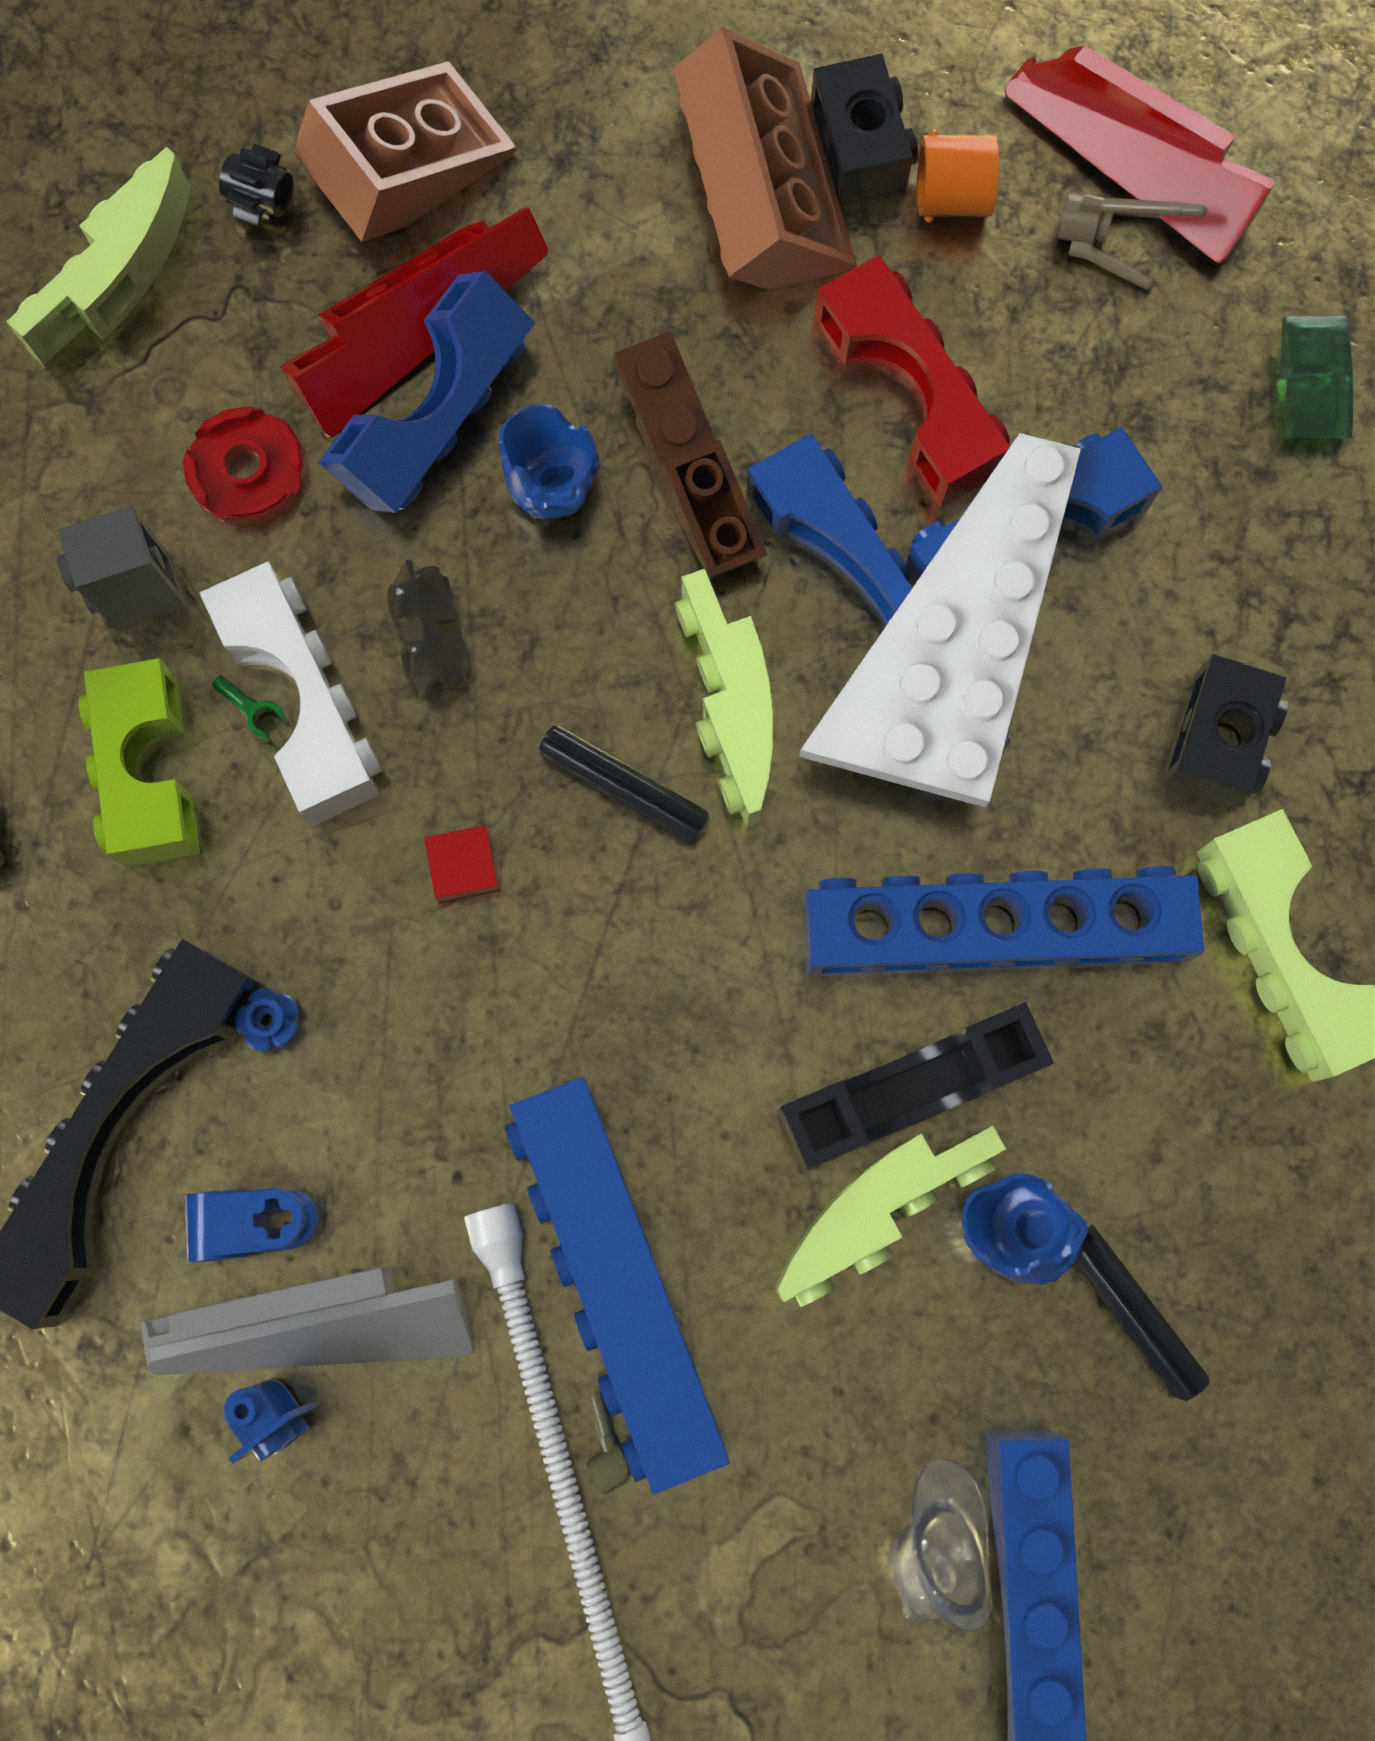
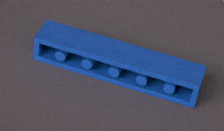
(619, 1287)

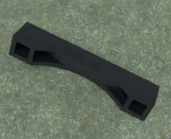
(47, 1232)

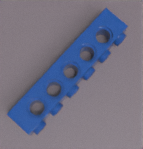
(1166, 905)

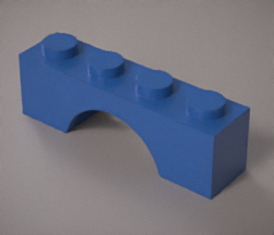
(473, 337)
(1106, 492)

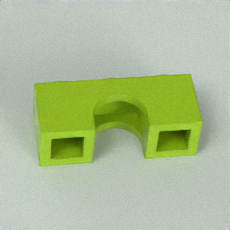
(127, 713)

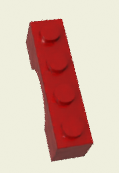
(873, 321)

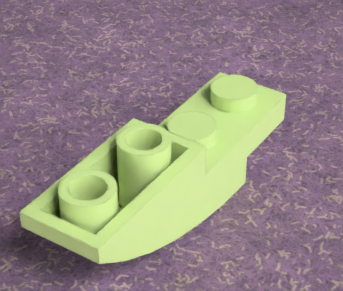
(126, 251)
(740, 716)
(858, 1220)

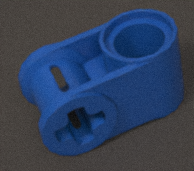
(239, 1223)

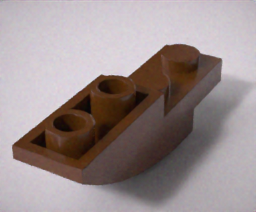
(688, 456)

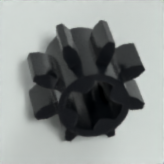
(256, 184)

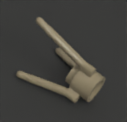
(1089, 219)

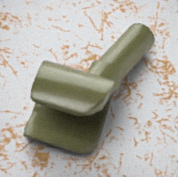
(609, 1468)

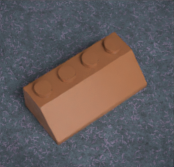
(762, 163)

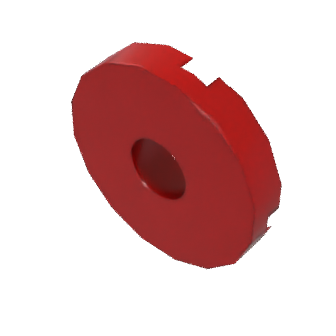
(250, 499)

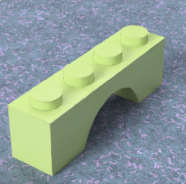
(1255, 879)

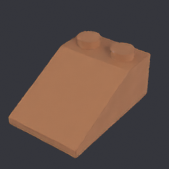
(399, 147)

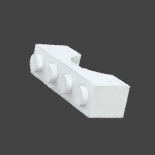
(321, 758)

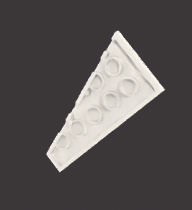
(948, 666)

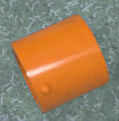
(957, 175)

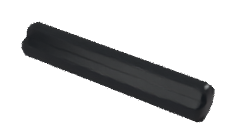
(624, 783)
(1140, 1317)

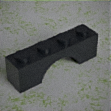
(914, 1087)

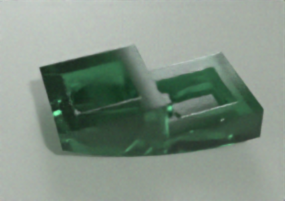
(1318, 377)

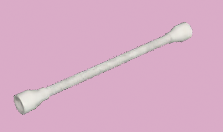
(498, 1244)

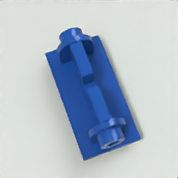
(265, 1419)

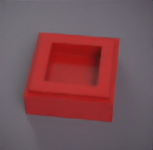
(461, 863)

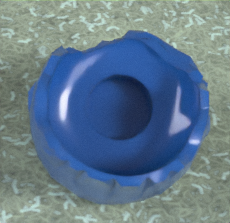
(547, 461)
(1023, 1229)

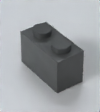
(119, 568)

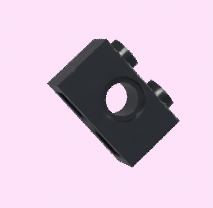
(860, 160)
(1201, 758)

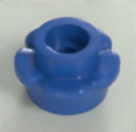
(284, 1023)

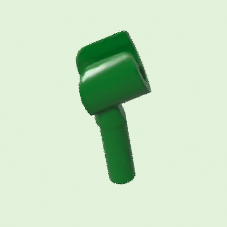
(248, 706)

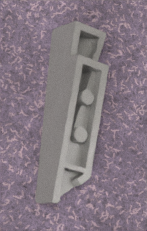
(313, 1325)

